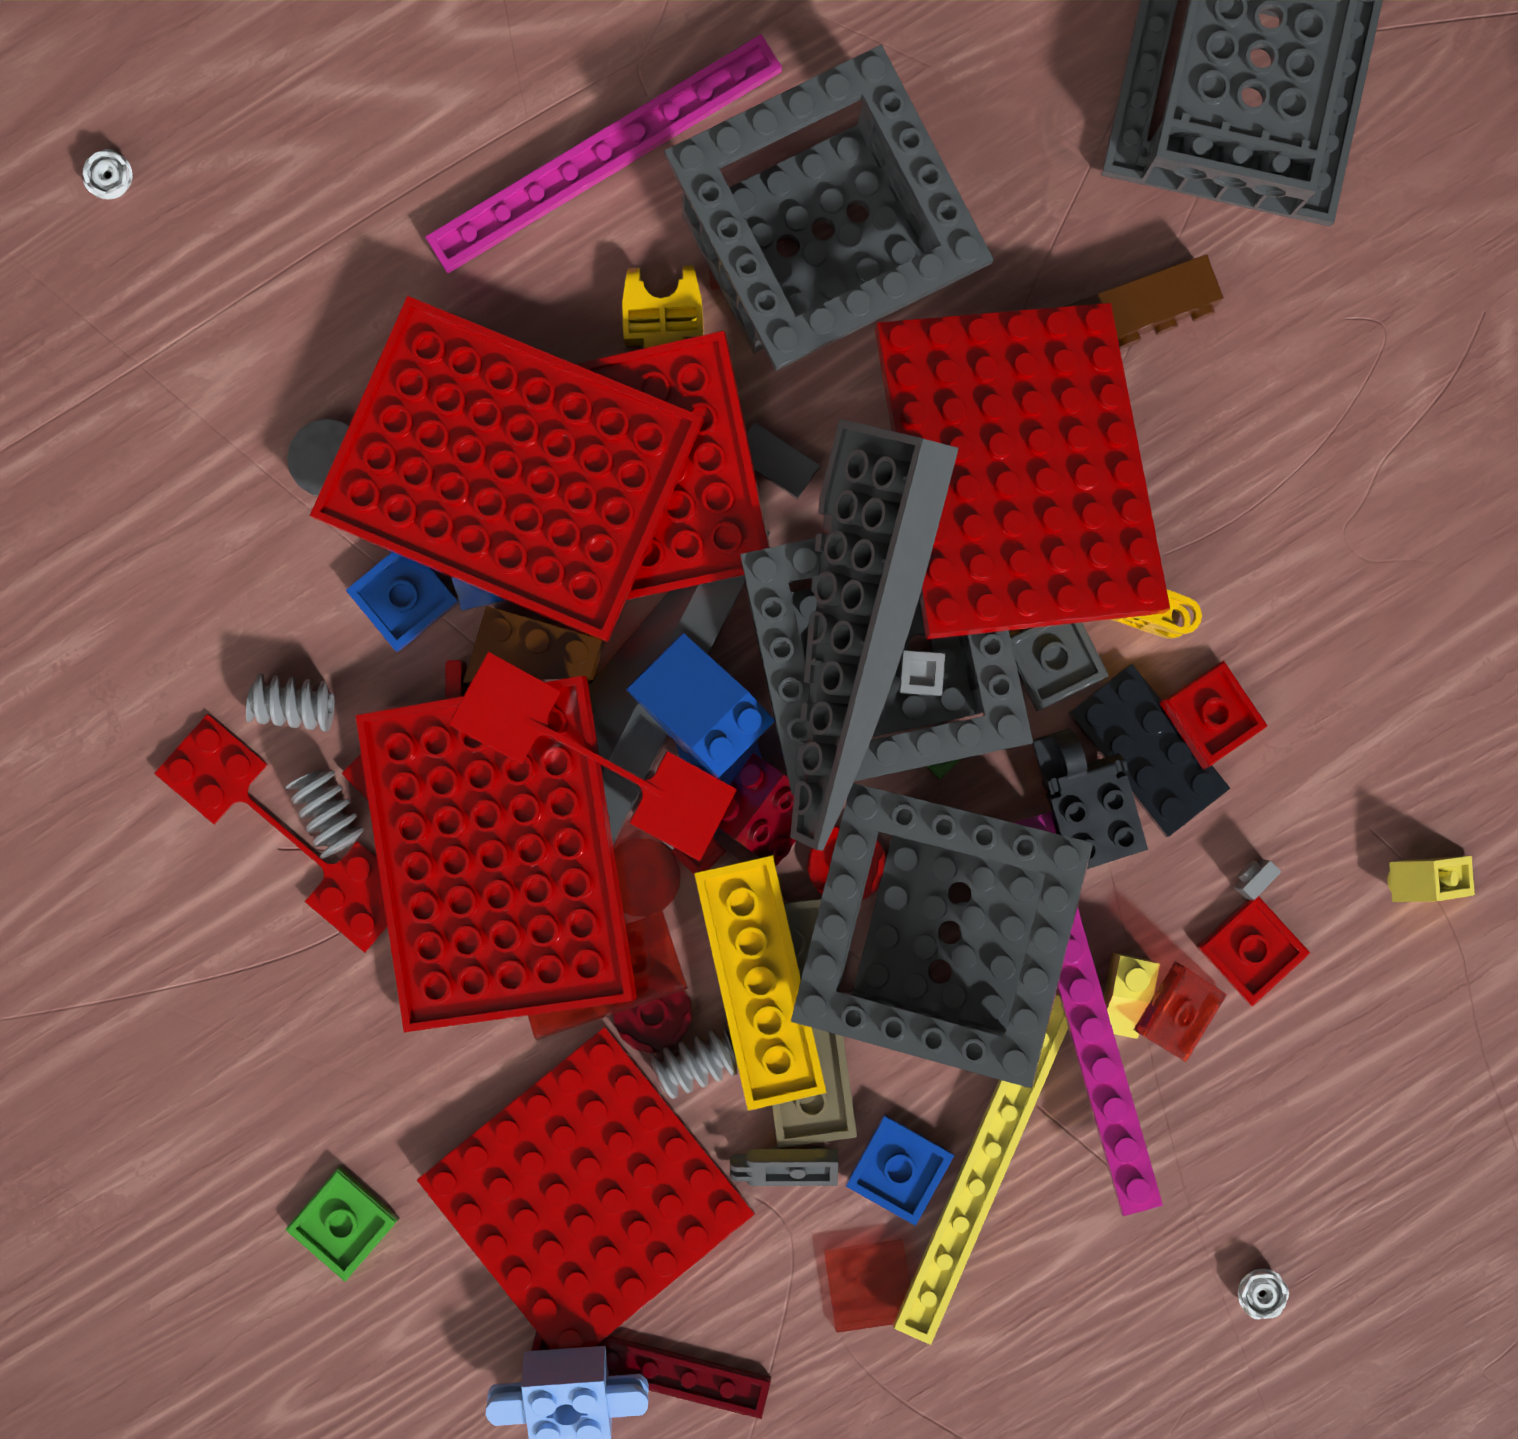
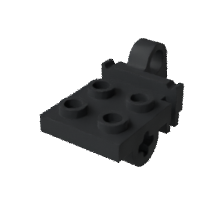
(1090, 798)

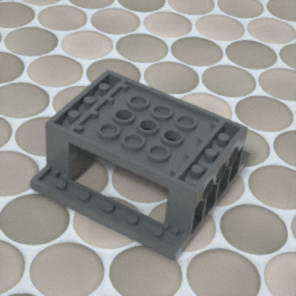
(1212, 145)
(905, 249)
(976, 678)
(1003, 966)

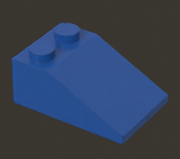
(700, 706)

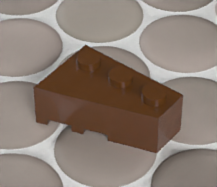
(534, 647)

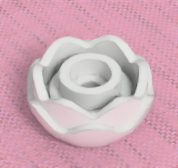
(96, 169)
(1271, 1303)

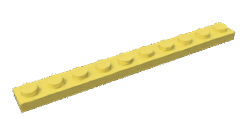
(974, 1193)

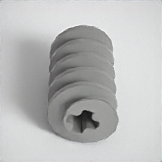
(290, 703)
(325, 810)
(695, 1063)

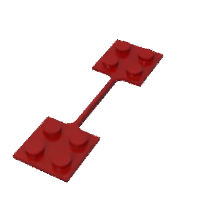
(511, 711)
(216, 771)

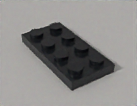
(1161, 768)

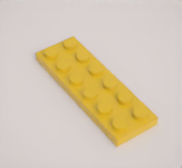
(759, 982)

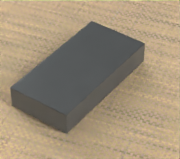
(780, 461)

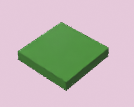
(342, 1223)

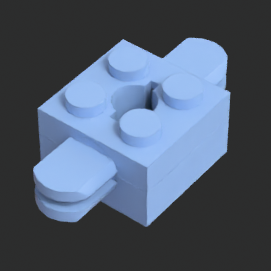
(567, 1395)

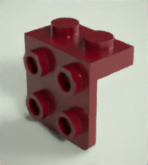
(761, 810)

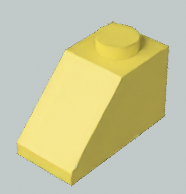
(1431, 879)
(1129, 991)

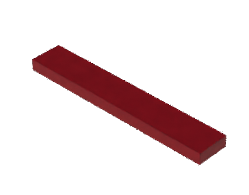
(685, 1376)

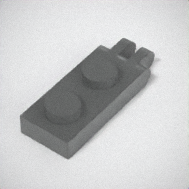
(786, 1167)

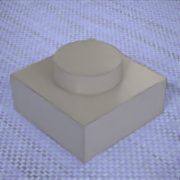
(922, 673)
(1255, 878)

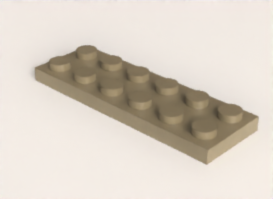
(827, 1114)

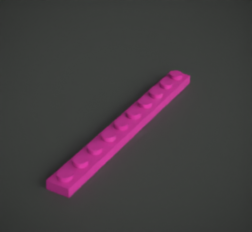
(604, 153)
(1103, 1069)

